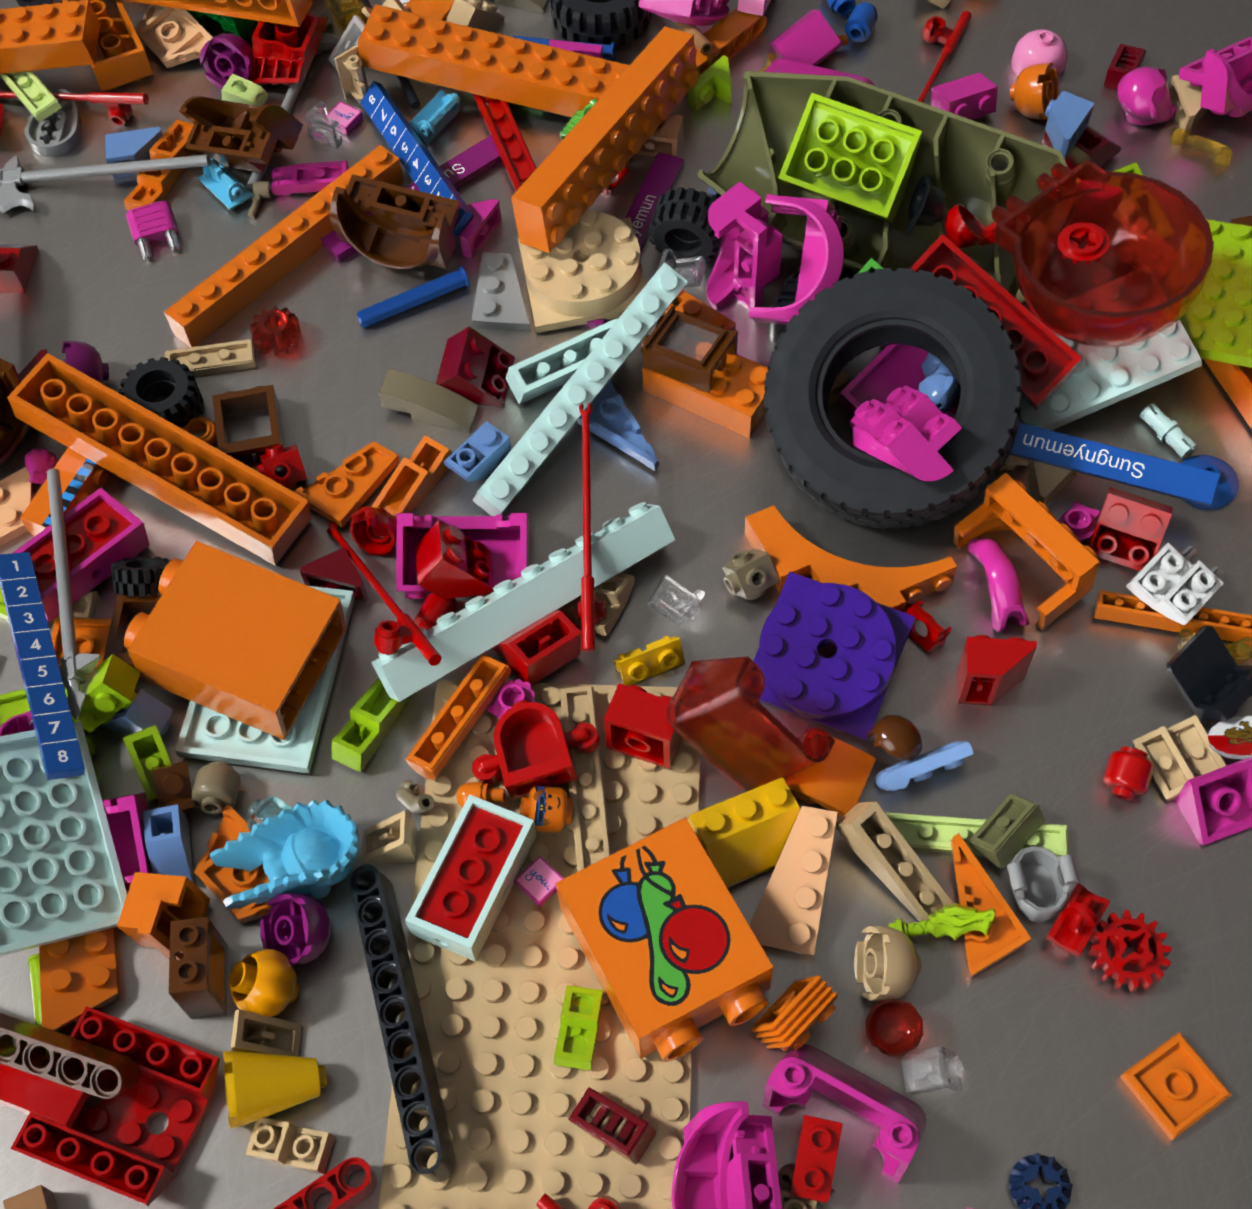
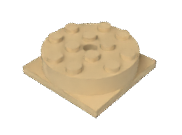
(575, 292)

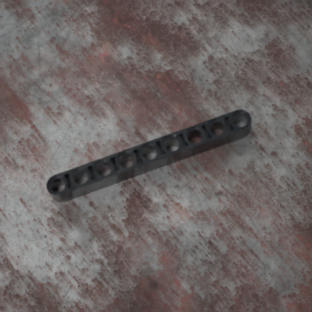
(408, 1031)

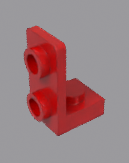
(816, 1158)

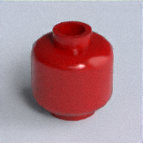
(1128, 773)

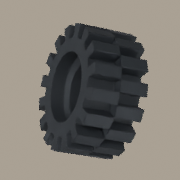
(137, 575)

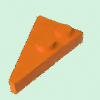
(978, 891)

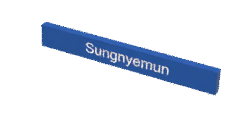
(1115, 464)

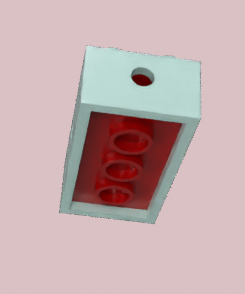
(471, 878)

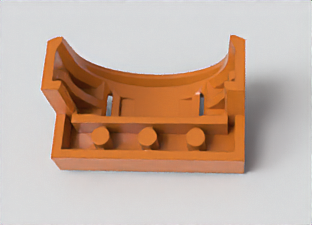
(1012, 508)

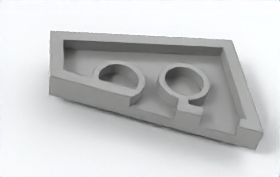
(499, 296)

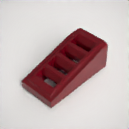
(1125, 60)
(638, 1143)

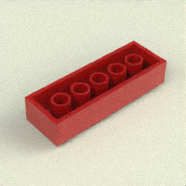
(1041, 354)

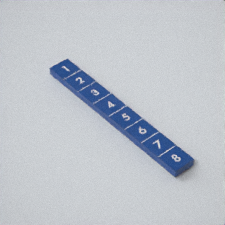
(411, 150)
(39, 668)

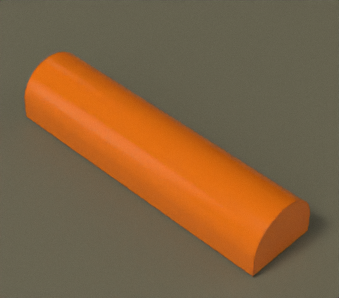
(458, 717)

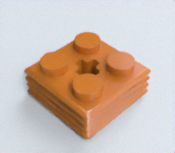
(794, 1012)

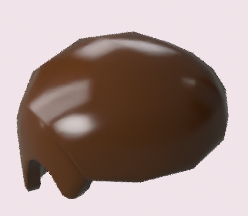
(897, 737)

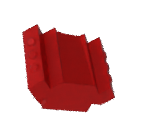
(285, 51)

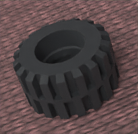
(683, 224)
(161, 379)

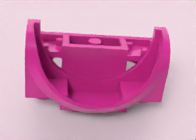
(1224, 79)
(748, 250)
(905, 433)
(703, 1169)

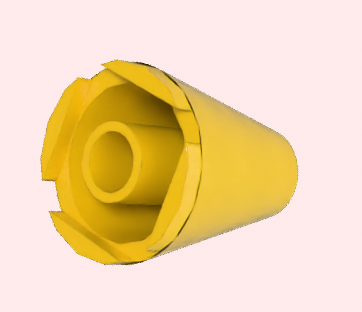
(268, 1084)

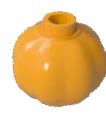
(263, 983)

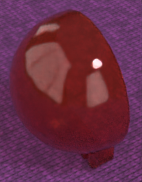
(1138, 288)

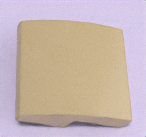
(1179, 755)

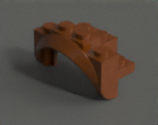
(239, 133)
(402, 223)

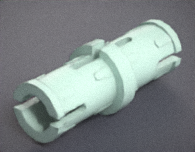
(1168, 431)

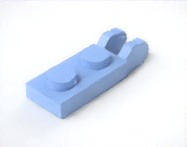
(921, 767)

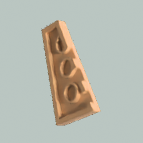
(795, 893)

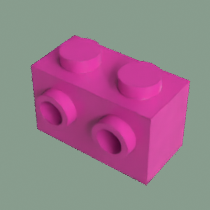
(967, 96)

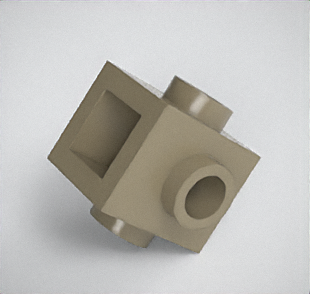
(750, 574)

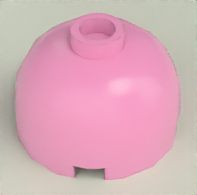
(1040, 47)

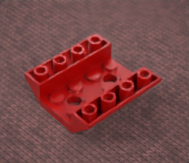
(114, 1139)

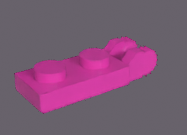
(305, 177)

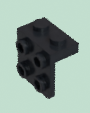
(1210, 676)

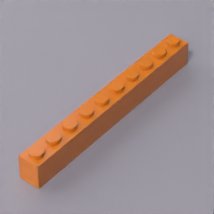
(270, 256)

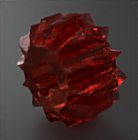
(275, 330)

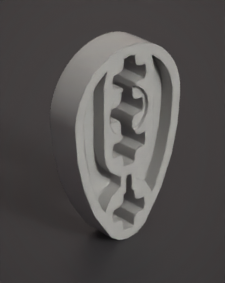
(68, 132)

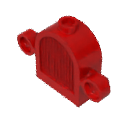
(533, 749)

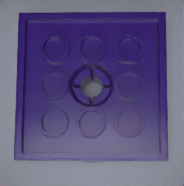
(837, 690)

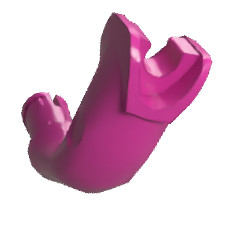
(1002, 583)

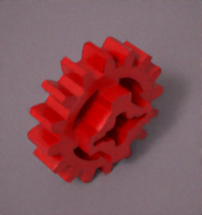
(1145, 964)

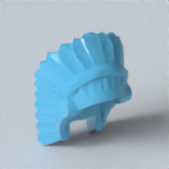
(299, 851)

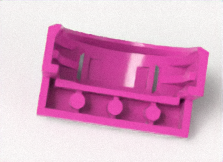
(688, 11)
(821, 254)

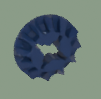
(1027, 1171)

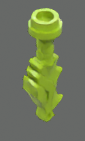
(950, 921)

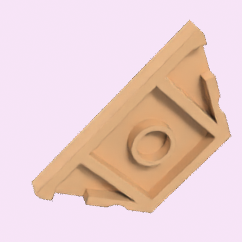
(172, 34)
(14, 499)

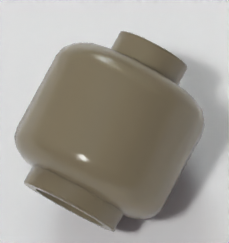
(216, 787)

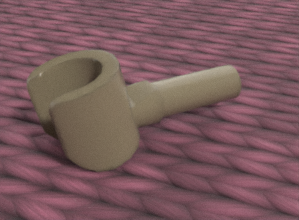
(260, 190)

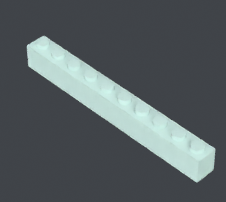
(581, 388)
(524, 600)

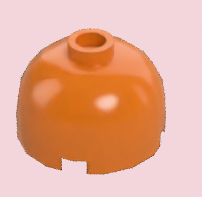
(1035, 89)

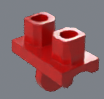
(1077, 920)

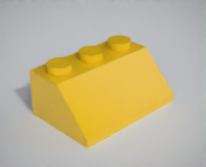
(747, 830)

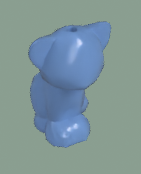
(939, 383)

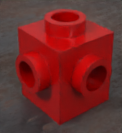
(288, 457)

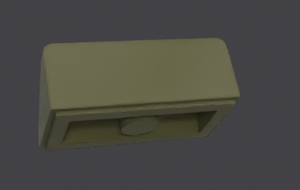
(1007, 829)

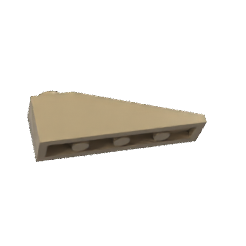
(892, 859)

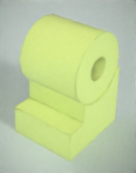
(243, 91)

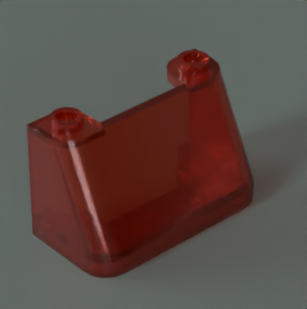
(727, 724)

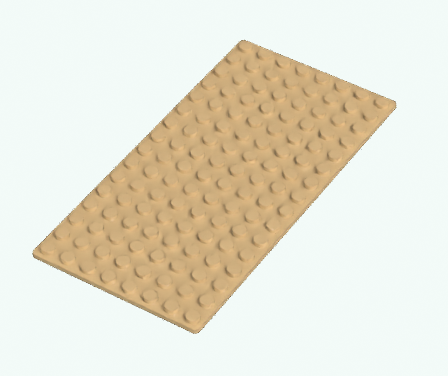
(499, 1017)

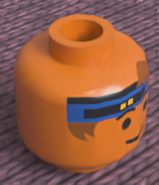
(548, 808)

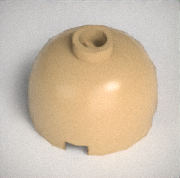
(886, 963)

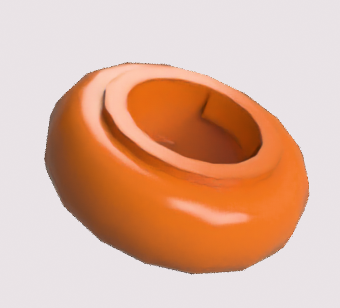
(202, 423)

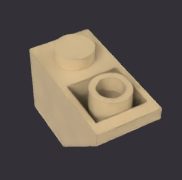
(475, 14)

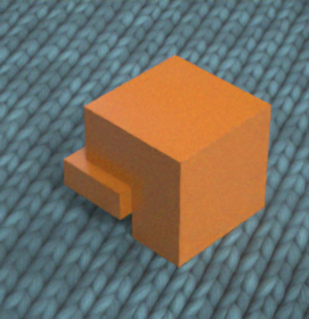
(154, 903)

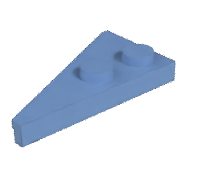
(618, 427)

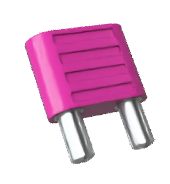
(152, 225)

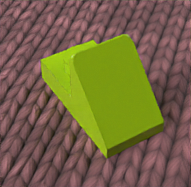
(712, 82)
(147, 751)

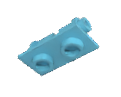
(435, 116)
(224, 185)

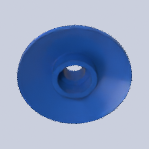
(1227, 483)

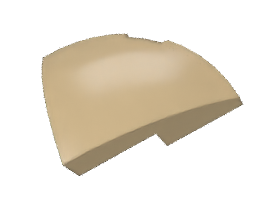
(614, 592)

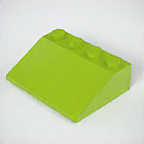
(851, 157)

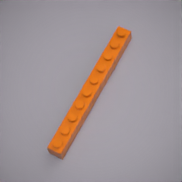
(1132, 610)

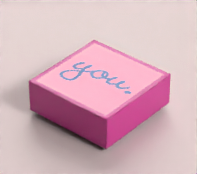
(346, 116)
(538, 881)

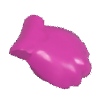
(38, 464)
(1080, 520)
(509, 694)

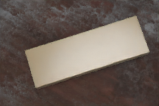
(216, 357)

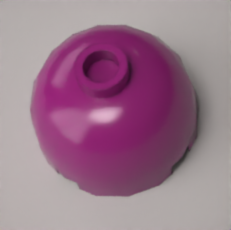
(226, 56)
(86, 360)
(296, 927)

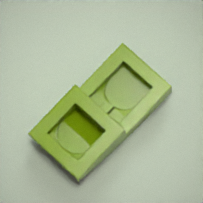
(578, 1027)

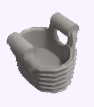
(1041, 882)

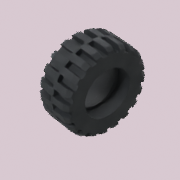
(599, 22)

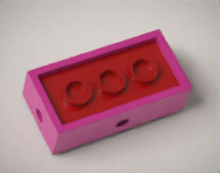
(96, 536)

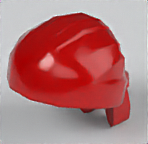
(966, 229)
(374, 530)

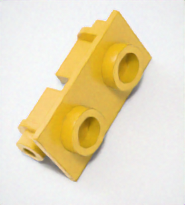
(658, 658)

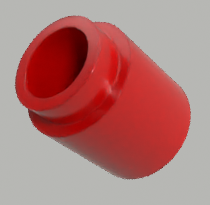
(432, 609)

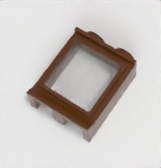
(688, 349)

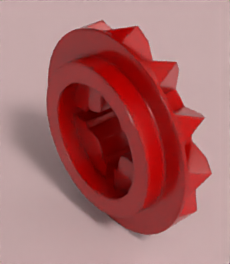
(1075, 234)

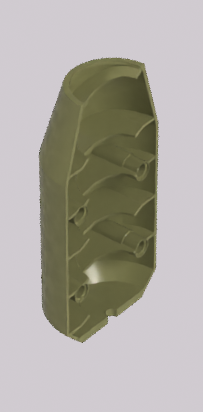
(959, 155)

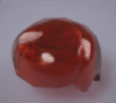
(894, 1027)

